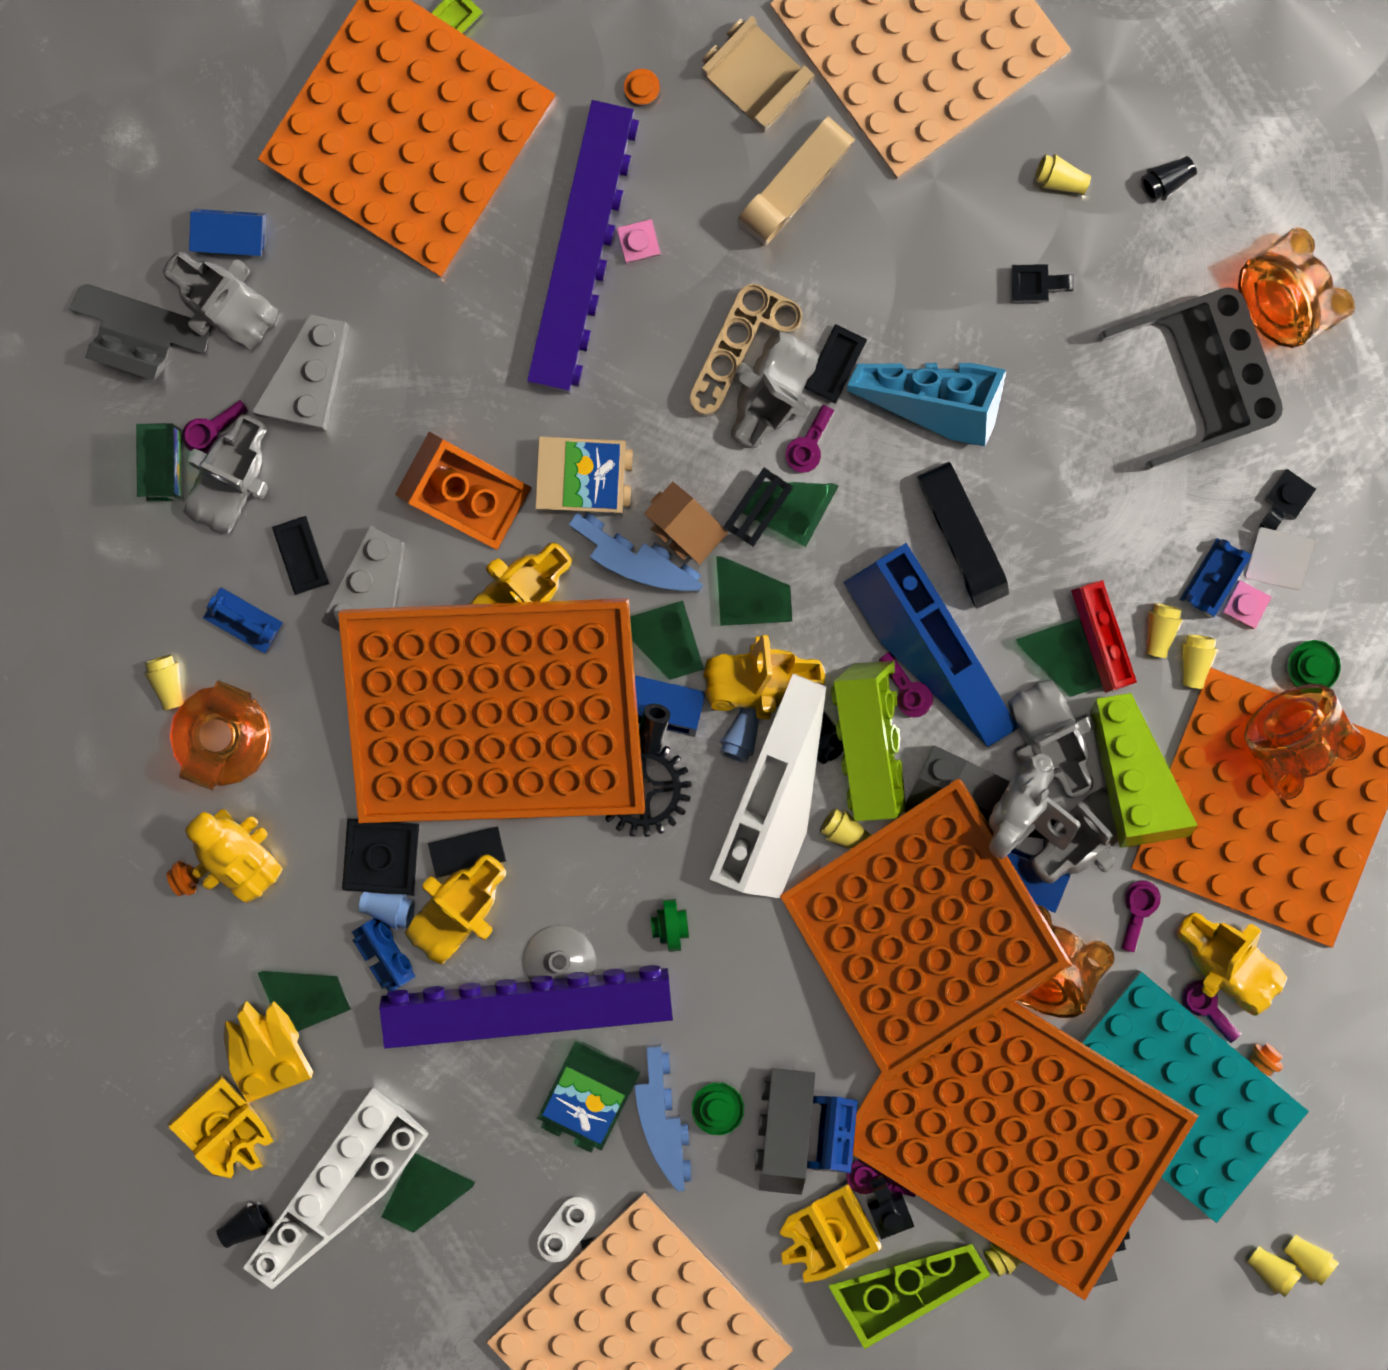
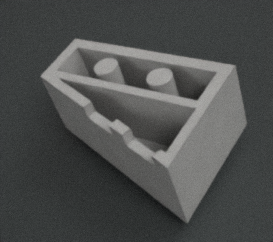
(371, 577)

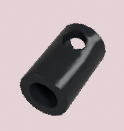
(653, 727)

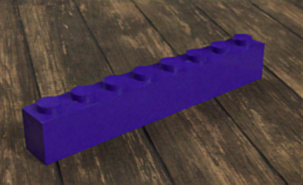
(581, 247)
(525, 1007)

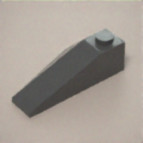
(944, 768)

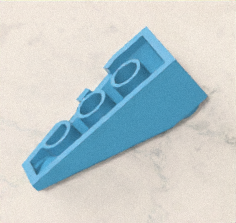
(947, 401)

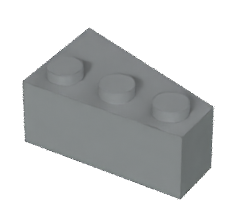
(307, 376)

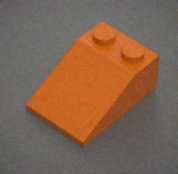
(462, 490)

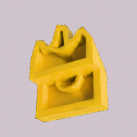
(264, 1052)
(221, 1129)
(829, 1235)

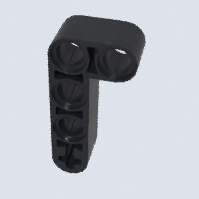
(964, 535)

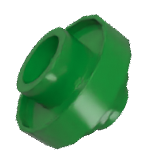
(1313, 664)
(670, 925)
(717, 1108)

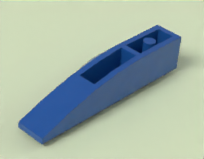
(928, 642)

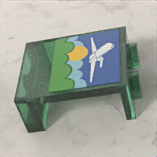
(160, 462)
(588, 1096)

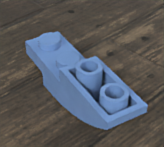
(647, 567)
(663, 1133)

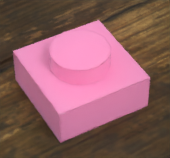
(638, 241)
(1246, 604)

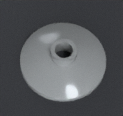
(559, 941)

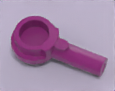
(202, 433)
(803, 452)
(914, 697)
(1142, 900)
(1202, 1005)
(860, 1179)

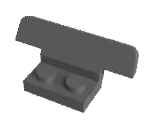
(134, 333)

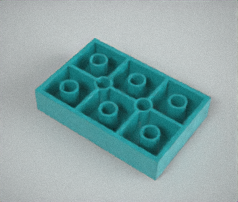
(1238, 1106)

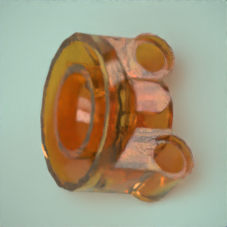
(1292, 291)
(1300, 737)
(248, 742)
(1072, 989)

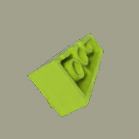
(869, 740)
(1137, 778)
(900, 1294)

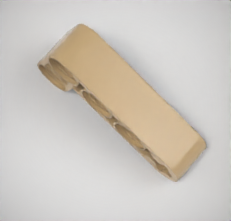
(796, 181)
(736, 352)

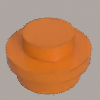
(641, 86)
(182, 879)
(1266, 1059)

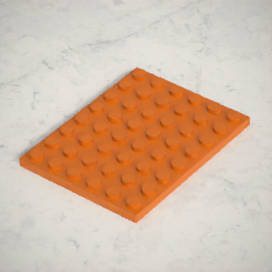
(492, 710)
(1026, 1142)

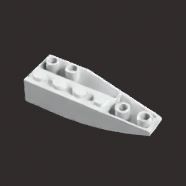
(777, 798)
(341, 1187)

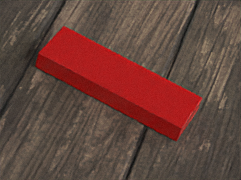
(1104, 636)

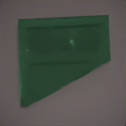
(799, 512)
(750, 596)
(667, 640)
(1064, 656)
(305, 996)
(424, 1192)

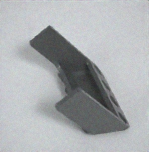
(1223, 366)

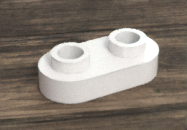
(565, 1229)

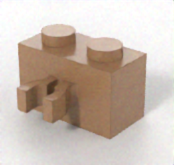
(685, 523)

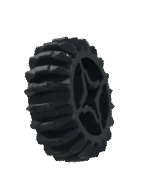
(672, 785)

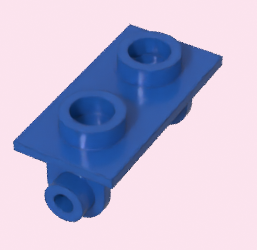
(242, 620)
(393, 966)

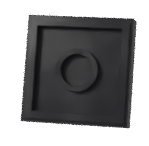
(381, 857)

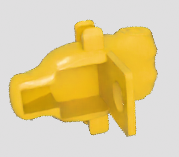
(527, 578)
(756, 677)
(232, 855)
(456, 909)
(1232, 962)

